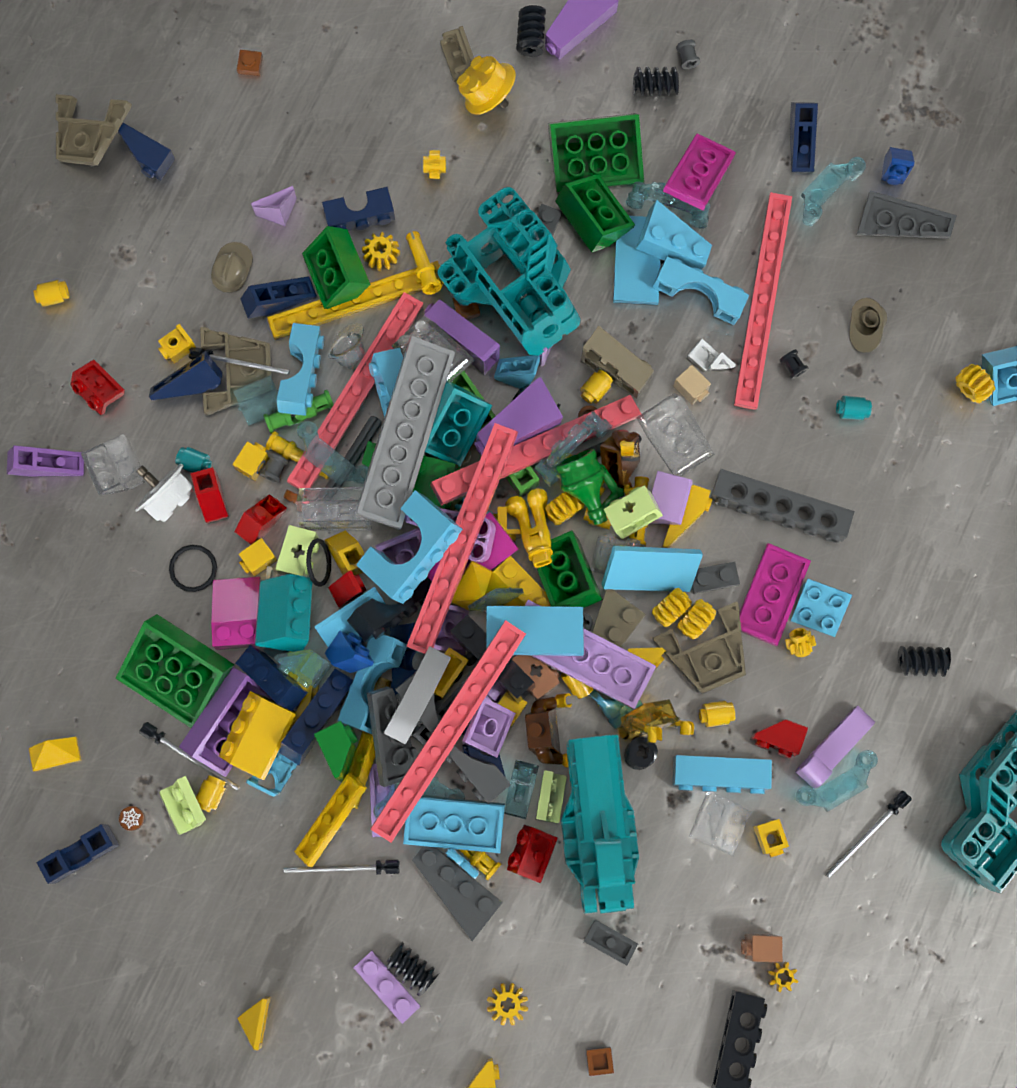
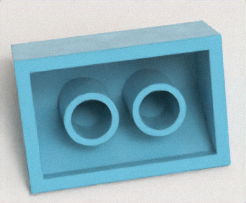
(1003, 371)
(338, 621)

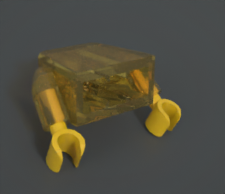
(650, 720)

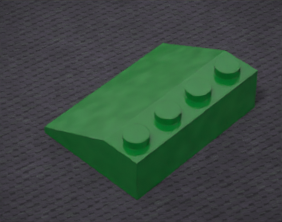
(597, 146)
(173, 670)

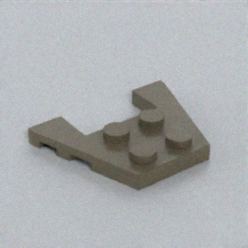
(82, 139)
(236, 375)
(713, 661)

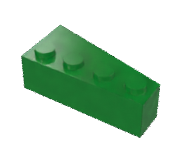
(429, 471)

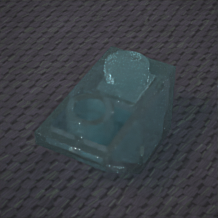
(304, 664)

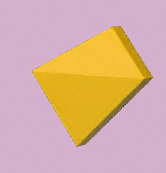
(472, 585)
(451, 672)
(54, 753)
(254, 1022)

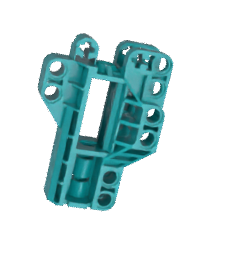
(519, 234)
(987, 814)
(599, 825)

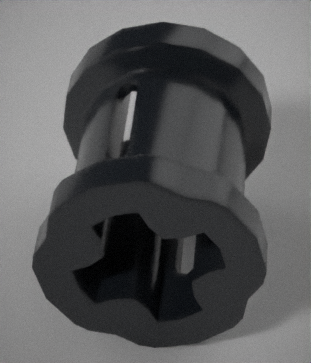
(794, 364)

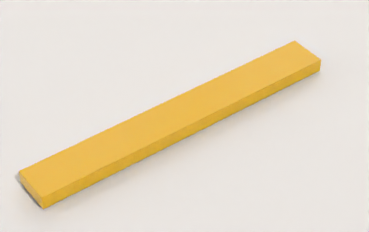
(376, 294)

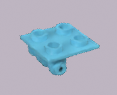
(821, 607)

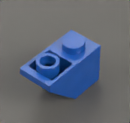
(897, 166)
(348, 653)

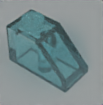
(521, 789)

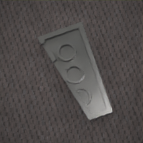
(900, 218)
(392, 756)
(462, 894)

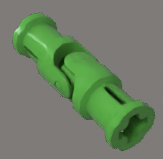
(278, 420)

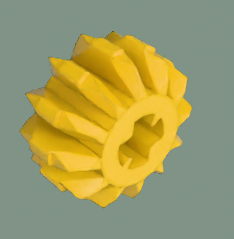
(387, 246)
(975, 383)
(563, 508)
(671, 607)
(697, 619)
(512, 1011)

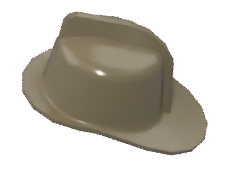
(231, 267)
(867, 324)

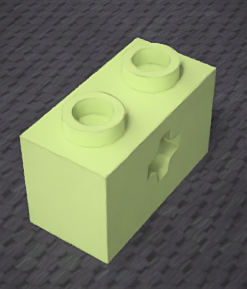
(644, 511)
(294, 540)

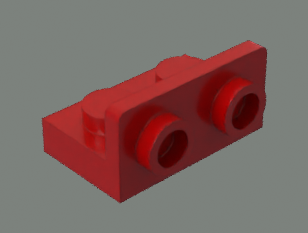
(95, 386)
(531, 853)

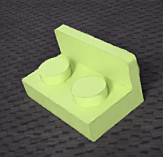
(551, 797)
(182, 806)

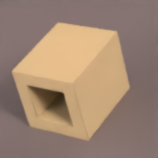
(692, 385)

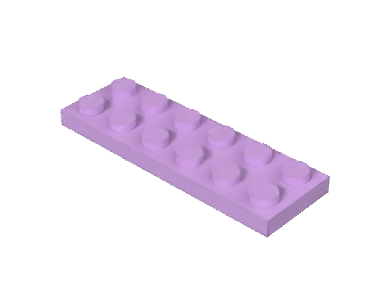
(605, 668)

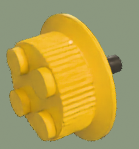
(486, 84)

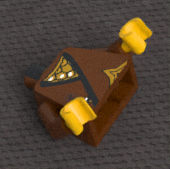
(621, 456)
(543, 730)

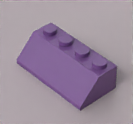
(216, 721)

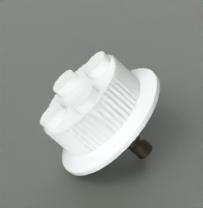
(165, 494)

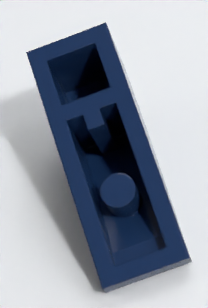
(803, 135)
(150, 155)
(276, 296)
(190, 379)

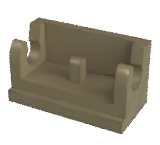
(456, 51)

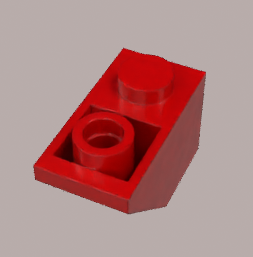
(209, 494)
(260, 519)
(347, 589)
(784, 736)

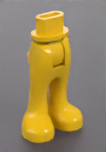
(536, 539)

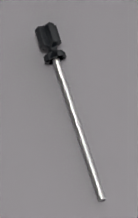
(194, 352)
(150, 731)
(901, 801)
(390, 867)

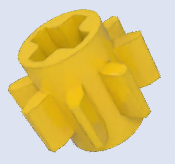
(434, 164)
(800, 642)
(785, 983)

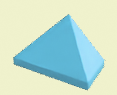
(517, 370)

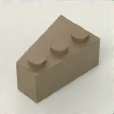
(623, 366)
(616, 618)

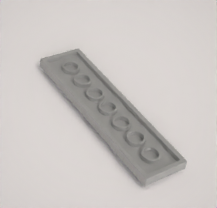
(405, 432)

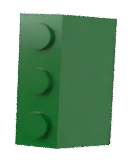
(594, 212)
(335, 267)
(569, 577)
(338, 748)

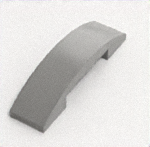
(417, 695)

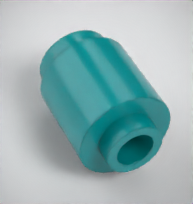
(853, 408)
(193, 459)

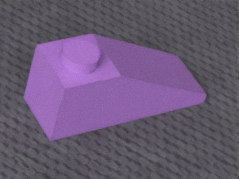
(43, 462)

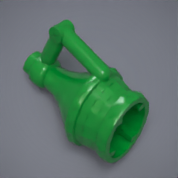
(583, 478)

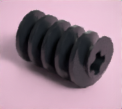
(531, 30)
(656, 80)
(924, 660)
(639, 763)
(411, 969)

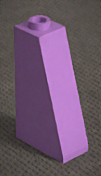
(576, 23)
(474, 341)
(527, 414)

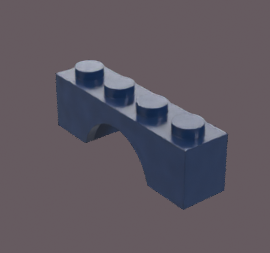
(315, 716)

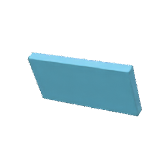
(634, 269)
(651, 568)
(547, 629)
(455, 824)

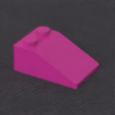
(234, 612)

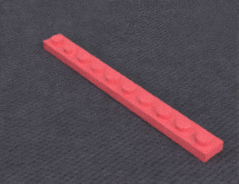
(763, 301)
(357, 388)
(533, 450)
(456, 556)
(448, 731)

